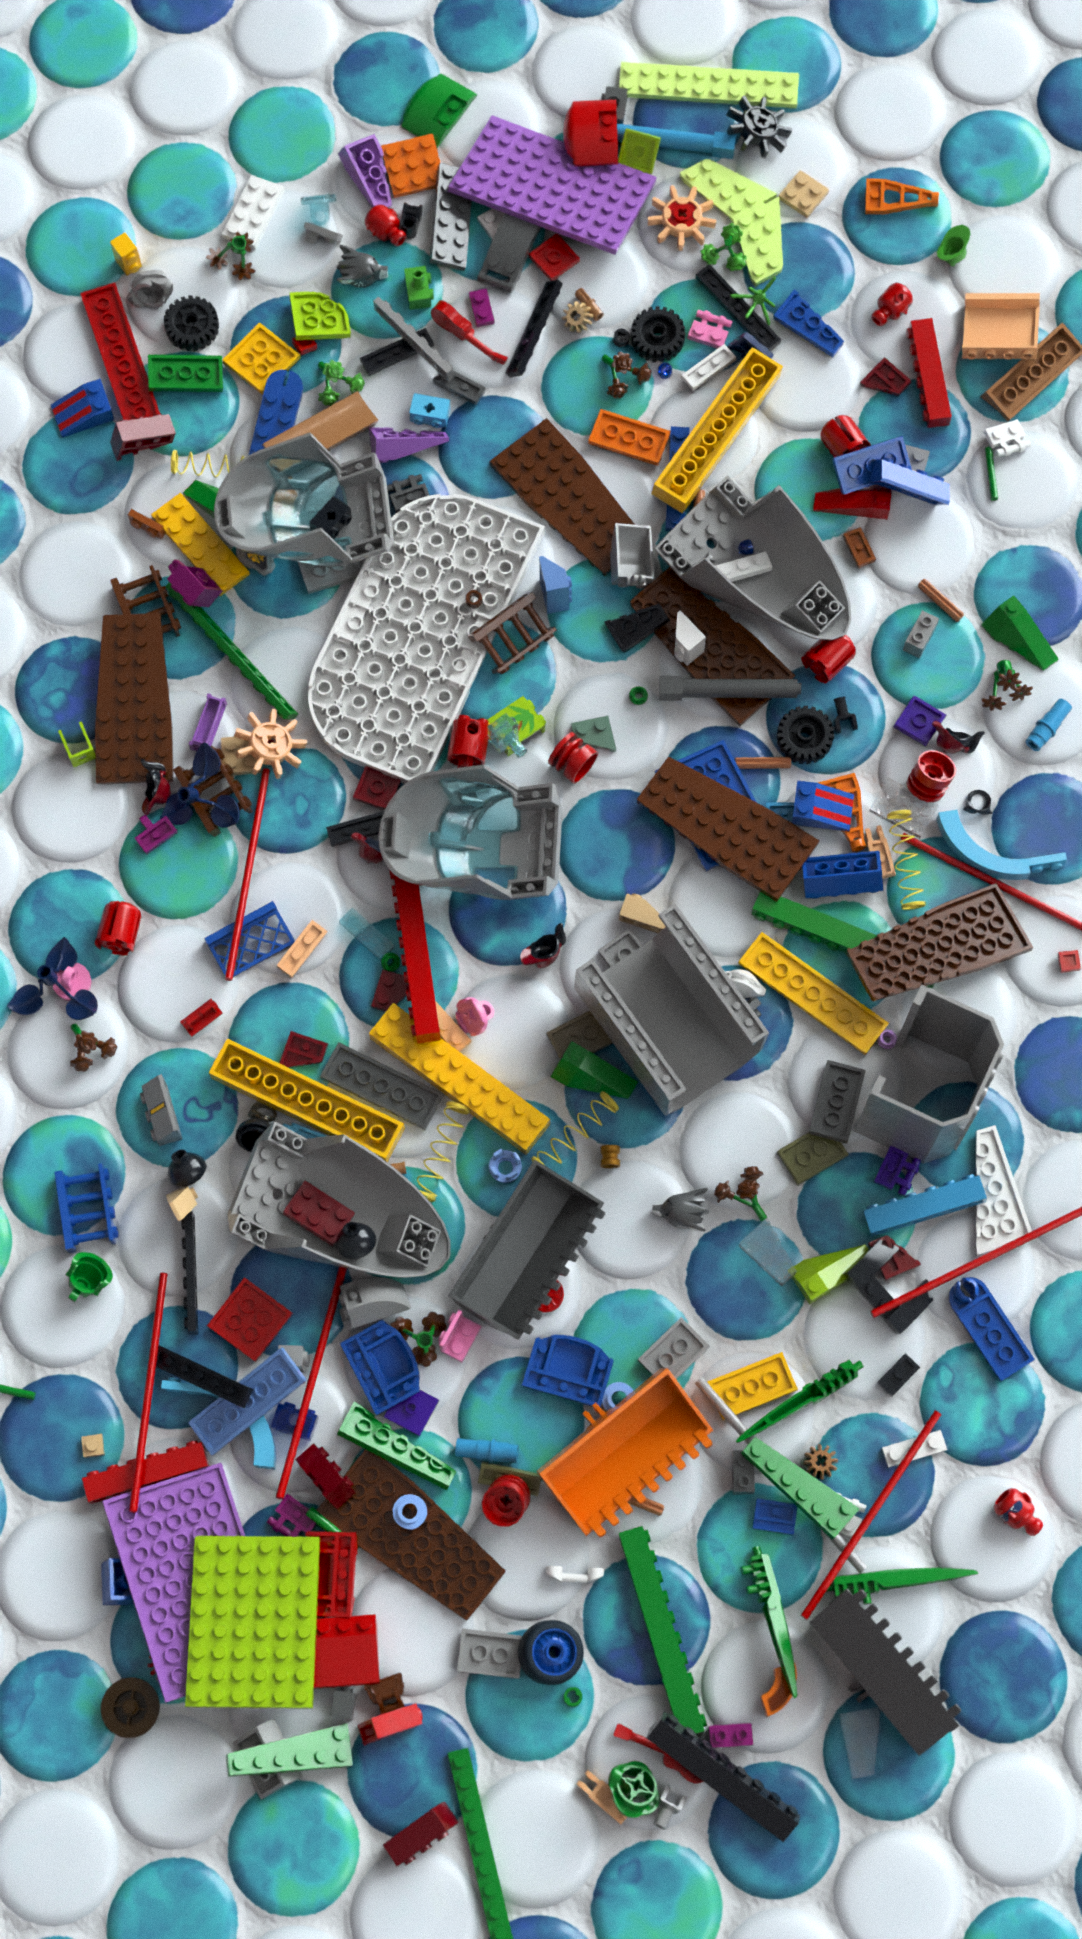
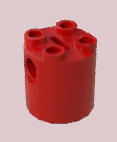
(468, 742)

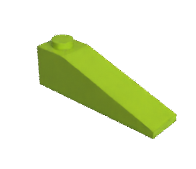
(825, 1272)

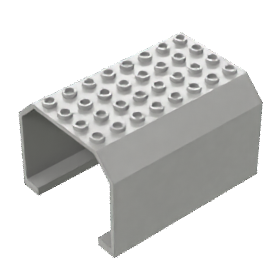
(673, 1014)
(952, 1029)

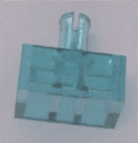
(504, 735)

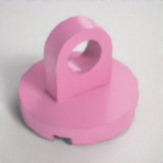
(73, 980)
(472, 1015)

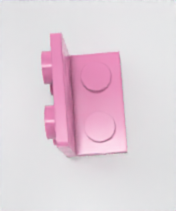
(459, 1336)

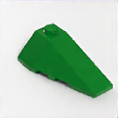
(202, 495)
(1017, 630)
(588, 1072)

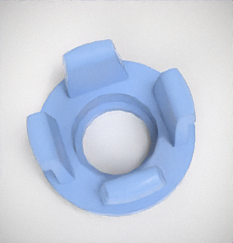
(505, 1155)
(617, 1386)
(415, 1522)

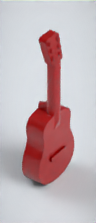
(452, 321)
(627, 1734)

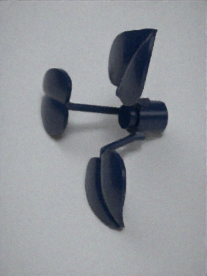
(177, 807)
(28, 999)

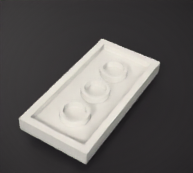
(254, 210)

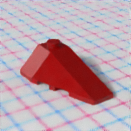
(866, 502)

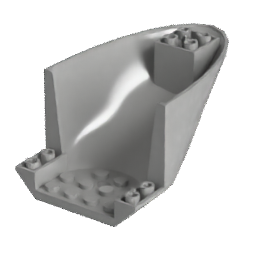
(804, 584)
(406, 1225)

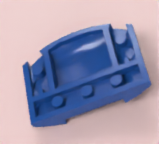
(383, 1365)
(568, 1369)

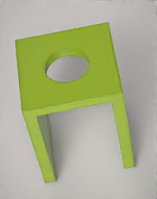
(89, 753)

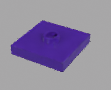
(917, 720)
(413, 1412)

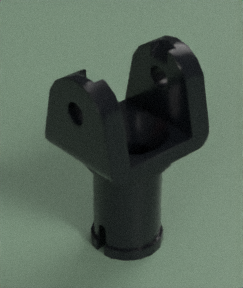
(843, 714)

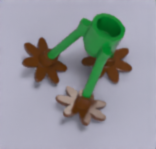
(238, 246)
(1009, 679)

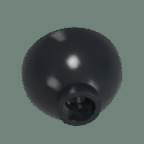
(249, 1132)
(186, 1168)
(355, 1240)

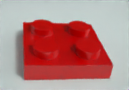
(554, 257)

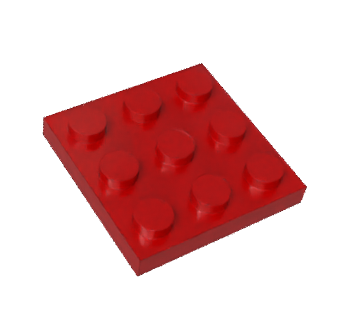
(250, 1319)

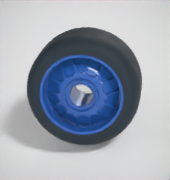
(535, 1657)

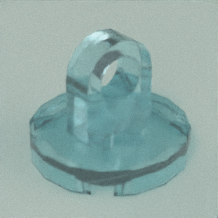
(319, 203)

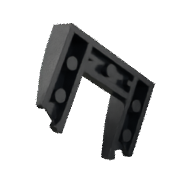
(862, 1277)

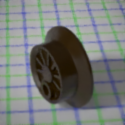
(130, 1707)

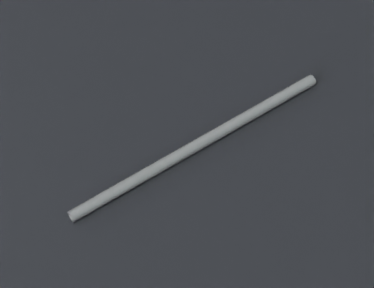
(740, 1428)

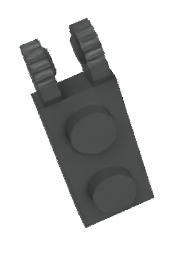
(462, 387)

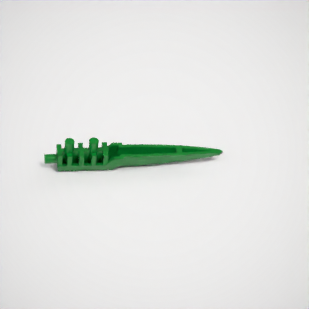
(809, 1394)
(896, 1578)
(768, 1593)

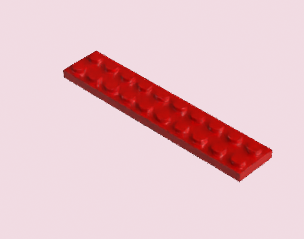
(119, 352)

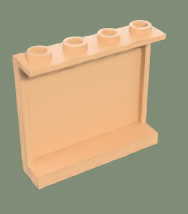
(1001, 326)

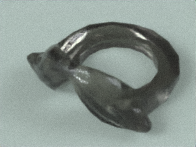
(253, 1113)

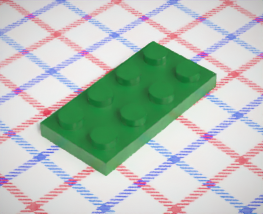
(185, 373)

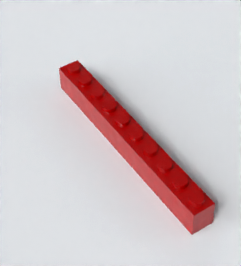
(416, 960)

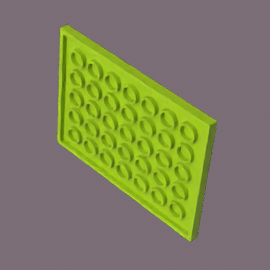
(253, 1622)

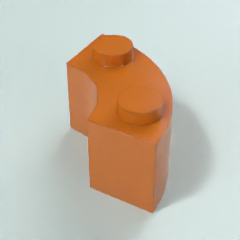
(778, 1694)

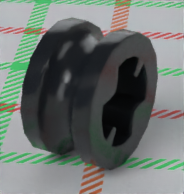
(621, 332)

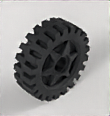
(186, 311)
(662, 322)
(802, 748)

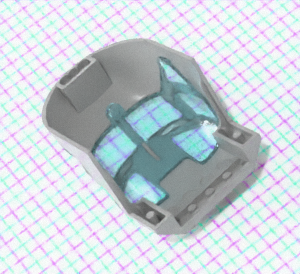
(279, 489)
(474, 834)

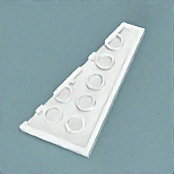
(1003, 1214)

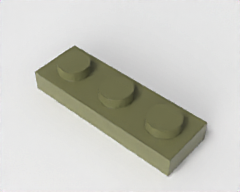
(490, 1472)

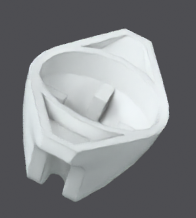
(746, 983)

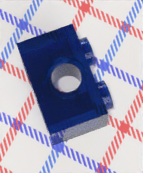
(282, 1419)

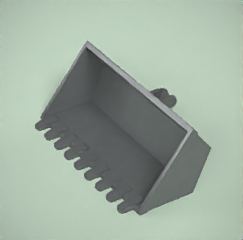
(527, 1251)
(885, 1671)

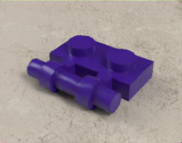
(891, 1168)

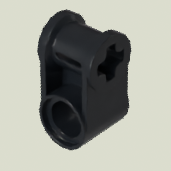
(411, 218)

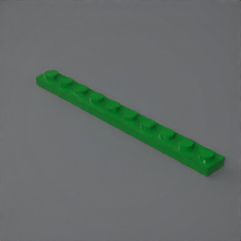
(236, 657)
(480, 1844)

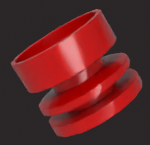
(573, 757)
(931, 776)
(497, 1506)

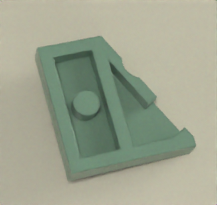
(595, 732)

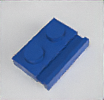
(775, 1516)

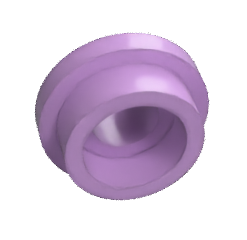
(890, 1034)

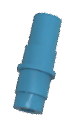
(1048, 725)
(487, 1450)

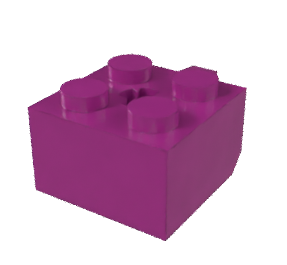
(193, 584)

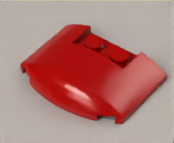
(591, 133)
(336, 1573)

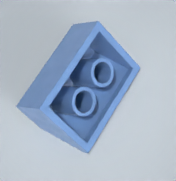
(554, 586)

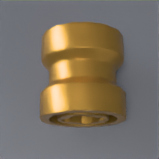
(610, 1156)

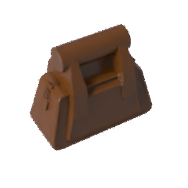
(388, 1688)

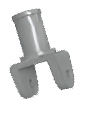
(667, 1809)

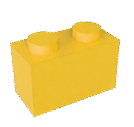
(126, 254)

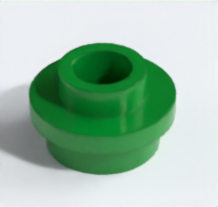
(638, 690)
(395, 962)

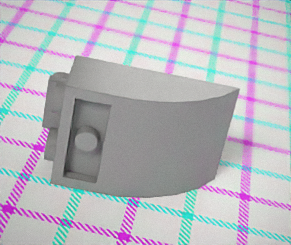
(632, 556)
(371, 1300)

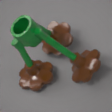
(433, 1326)

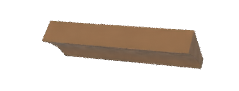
(1031, 376)
(333, 424)

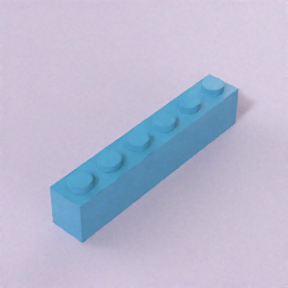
(924, 1206)

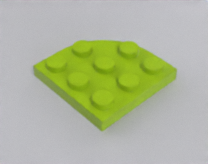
(318, 317)

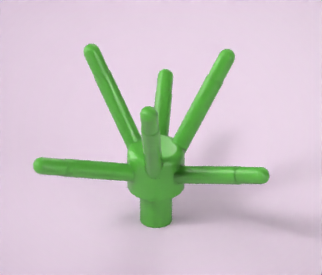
(759, 298)

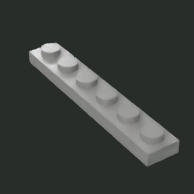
(409, 334)

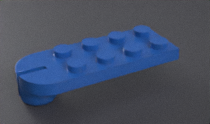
(278, 407)
(989, 1328)

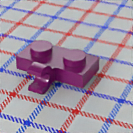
(155, 833)

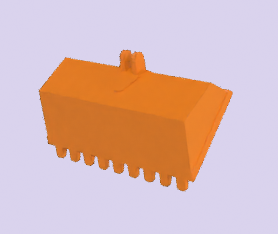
(626, 1452)

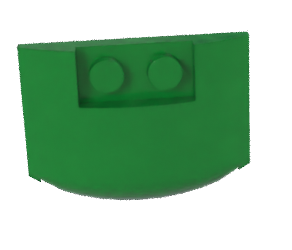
(436, 107)

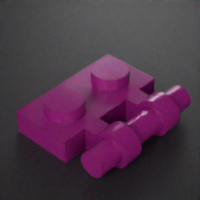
(294, 1512)

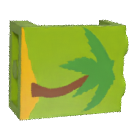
(526, 717)

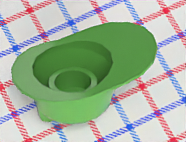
(954, 245)

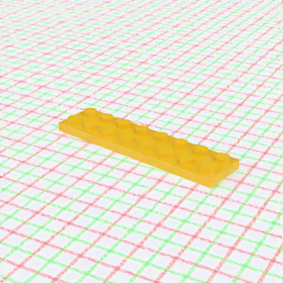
(813, 993)

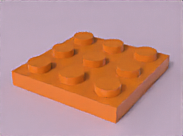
(411, 165)

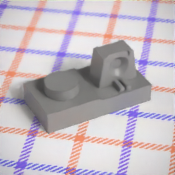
(314, 232)

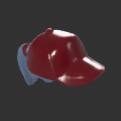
(368, 849)

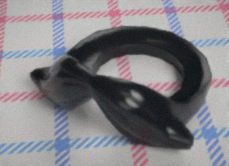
(985, 810)

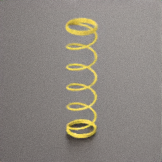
(174, 463)
(904, 815)
(612, 1106)
(457, 1108)

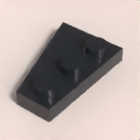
(634, 628)

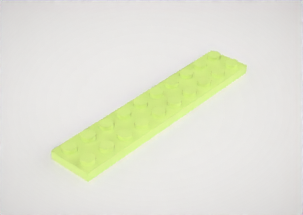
(709, 84)

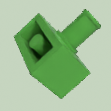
(417, 287)

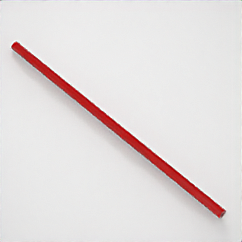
(247, 875)
(990, 880)
(976, 1263)
(310, 1384)
(148, 1393)
(870, 1515)

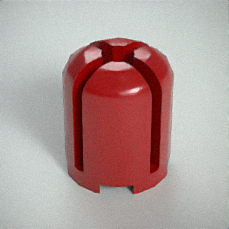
(842, 436)
(829, 657)
(118, 927)

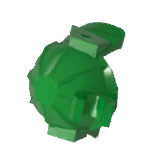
(88, 1275)

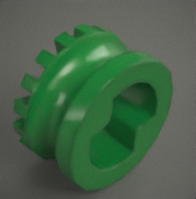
(567, 1700)

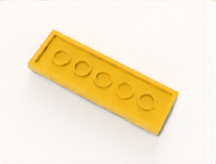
(200, 542)

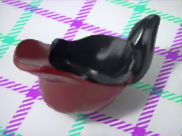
(954, 742)
(157, 786)
(545, 949)

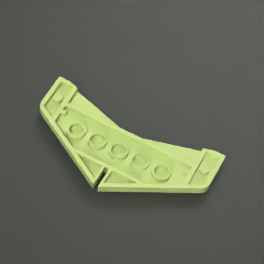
(745, 206)

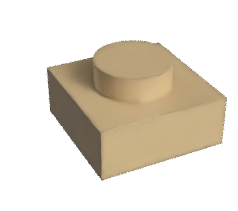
(93, 1445)

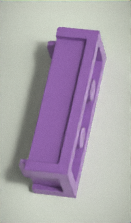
(208, 722)

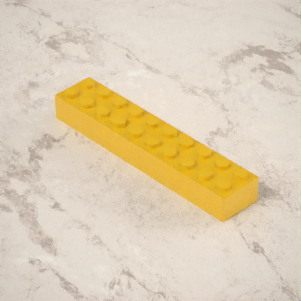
(717, 430)
(461, 1081)
(305, 1099)

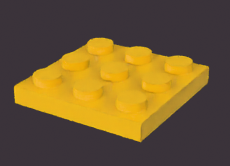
(259, 356)

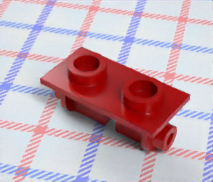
(201, 1017)

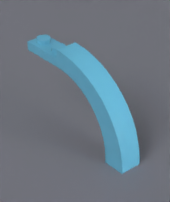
(986, 862)
(261, 1432)

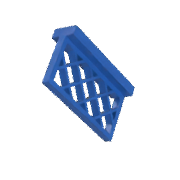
(249, 921)

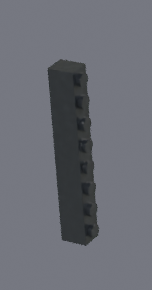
(724, 1776)

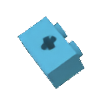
(438, 408)

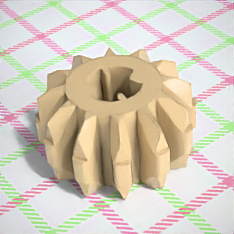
(582, 321)

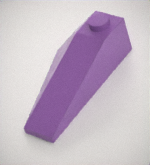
(365, 166)
(394, 445)

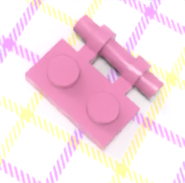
(708, 334)

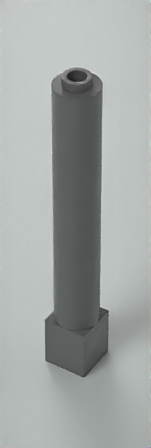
(675, 688)

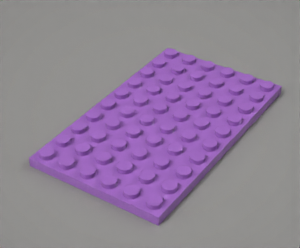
(538, 183)
(159, 1558)

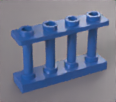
(66, 1201)

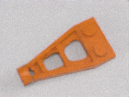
(875, 197)
(850, 784)

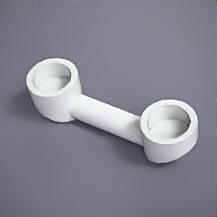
(592, 1575)

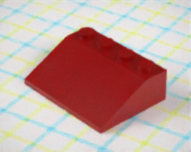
(346, 1652)

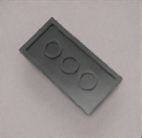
(837, 1101)

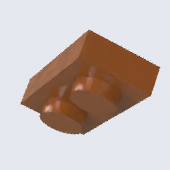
(151, 527)
(859, 547)

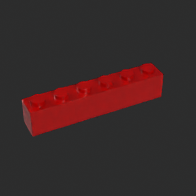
(929, 373)
(155, 1469)

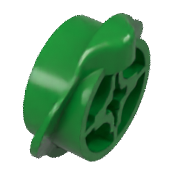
(621, 1785)

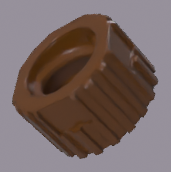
(473, 604)

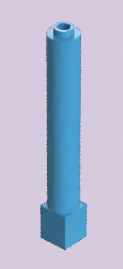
(719, 144)

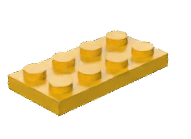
(755, 1384)

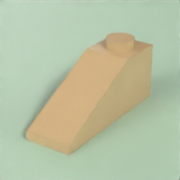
(640, 914)
(182, 1201)

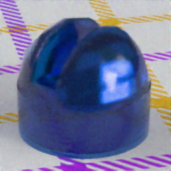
(668, 371)
(746, 547)

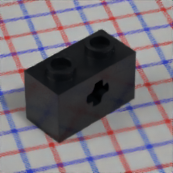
(332, 517)

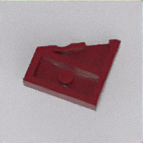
(886, 378)
(390, 990)
(303, 1050)
(899, 1262)

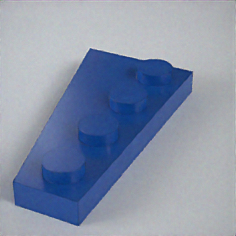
(803, 321)

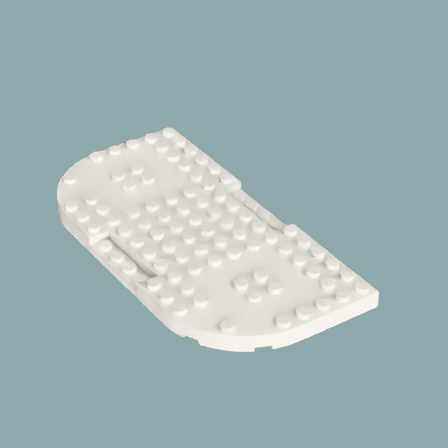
(401, 642)

